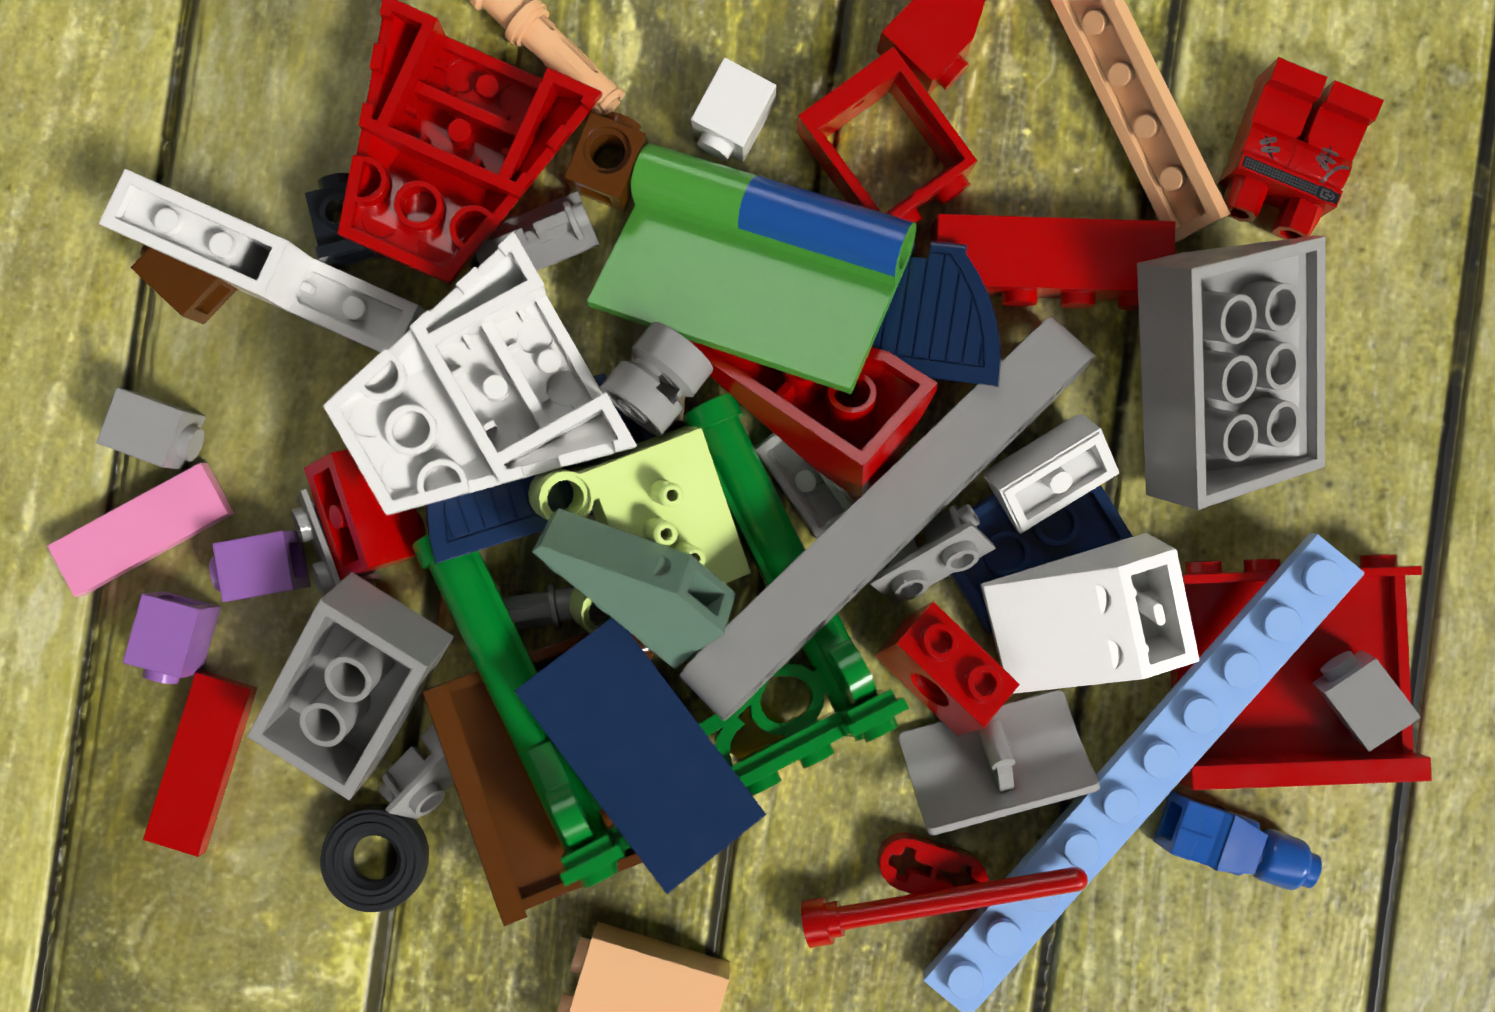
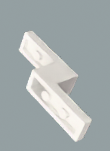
(257, 262)

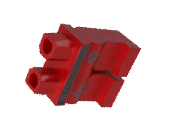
(1295, 147)

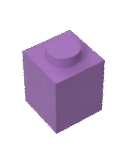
(259, 566)
(171, 636)

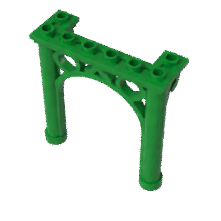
(773, 543)

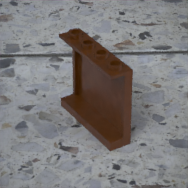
(497, 796)

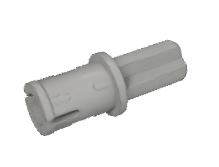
(544, 608)

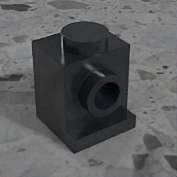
(332, 247)

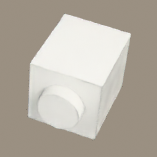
(732, 111)

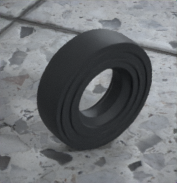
(341, 872)

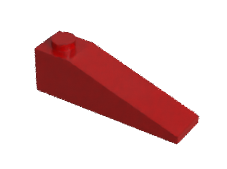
(837, 433)

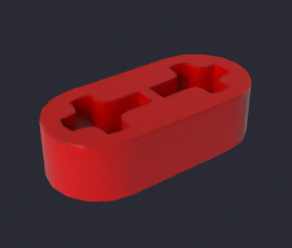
(927, 852)

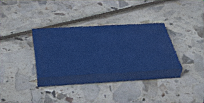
(640, 754)

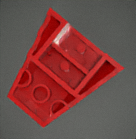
(448, 143)

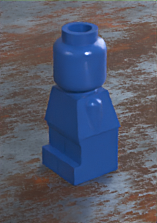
(1235, 843)

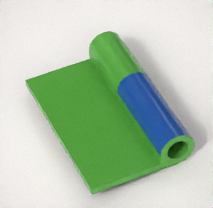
(754, 266)

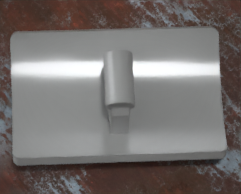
(1012, 765)

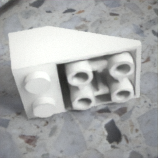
(1093, 617)

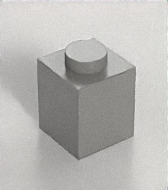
(152, 430)
(1365, 698)

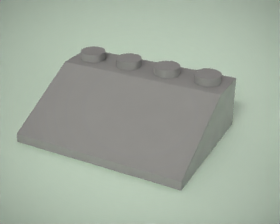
(1232, 368)

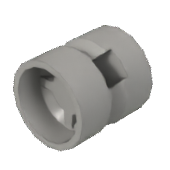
(660, 374)

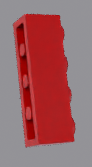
(1058, 256)

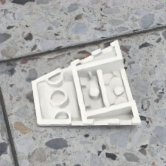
(476, 394)

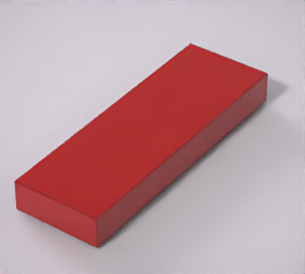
(200, 763)

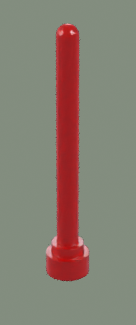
(828, 920)

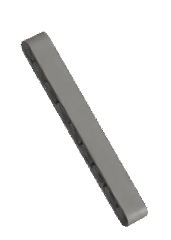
(884, 520)

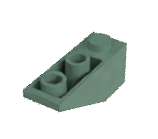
(641, 584)

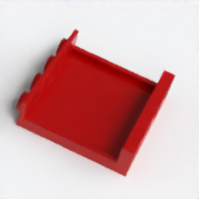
(1288, 728)

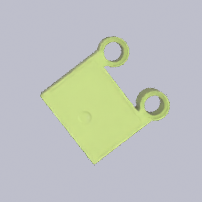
(656, 492)

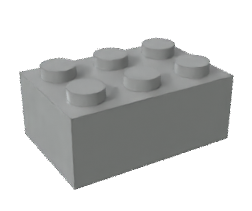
(349, 685)

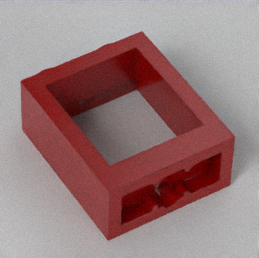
(884, 76)

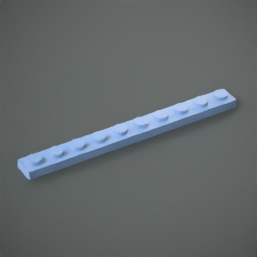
(1149, 765)

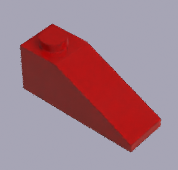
(934, 38)

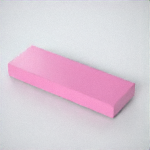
(140, 529)

